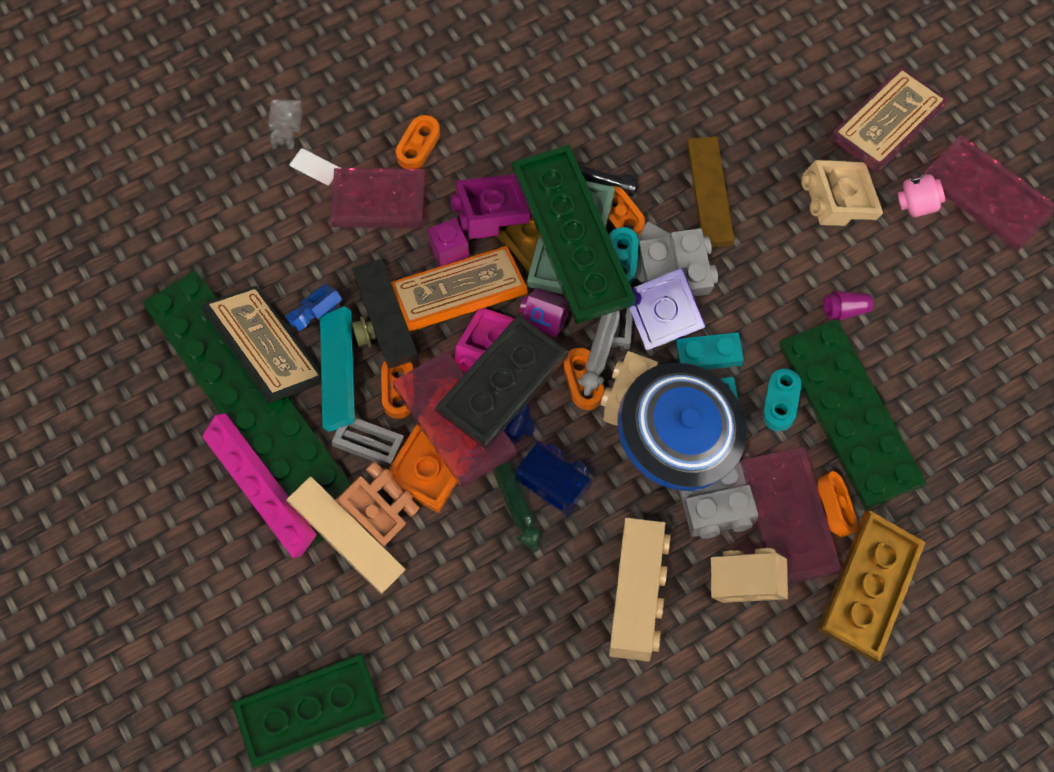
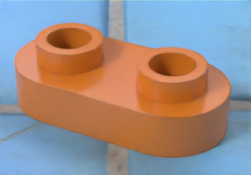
(415, 144)
(625, 212)
(575, 357)
(389, 395)
(837, 504)

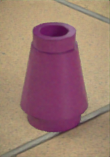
(844, 305)

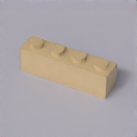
(637, 590)

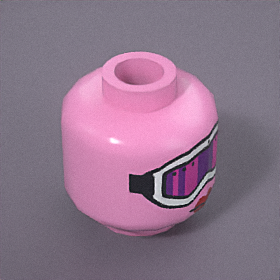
(921, 195)

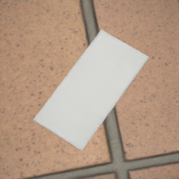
(314, 166)

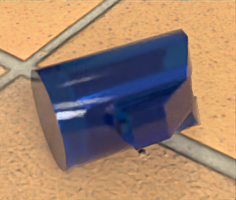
(520, 425)

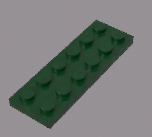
(573, 234)
(852, 414)

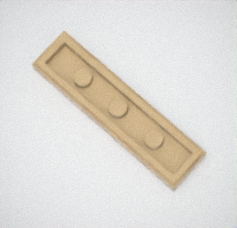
(346, 535)

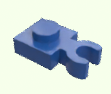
(315, 305)

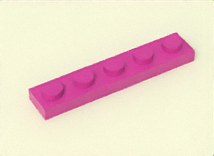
(259, 485)

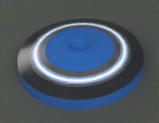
(681, 426)

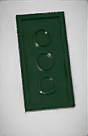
(307, 711)

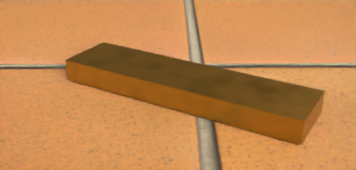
(710, 190)

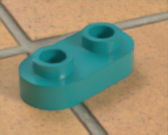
(627, 256)
(782, 397)

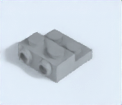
(680, 250)
(720, 506)

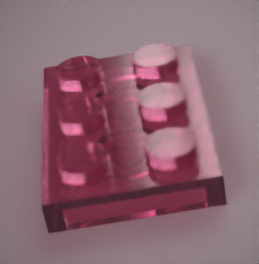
(378, 198)

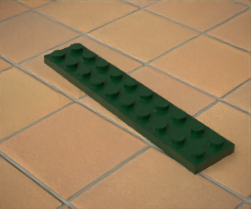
(272, 429)

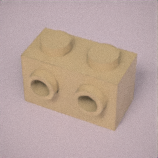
(625, 374)
(749, 576)

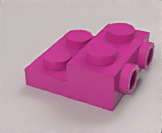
(478, 336)

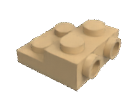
(841, 192)

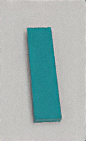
(337, 369)

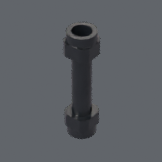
(626, 183)

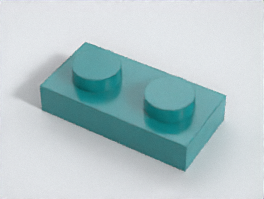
(711, 351)

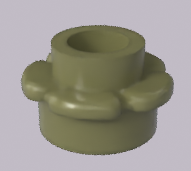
(363, 332)

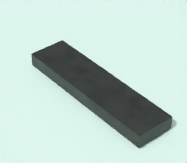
(385, 313)

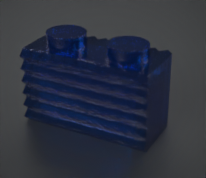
(554, 477)

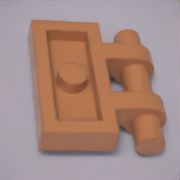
(371, 509)

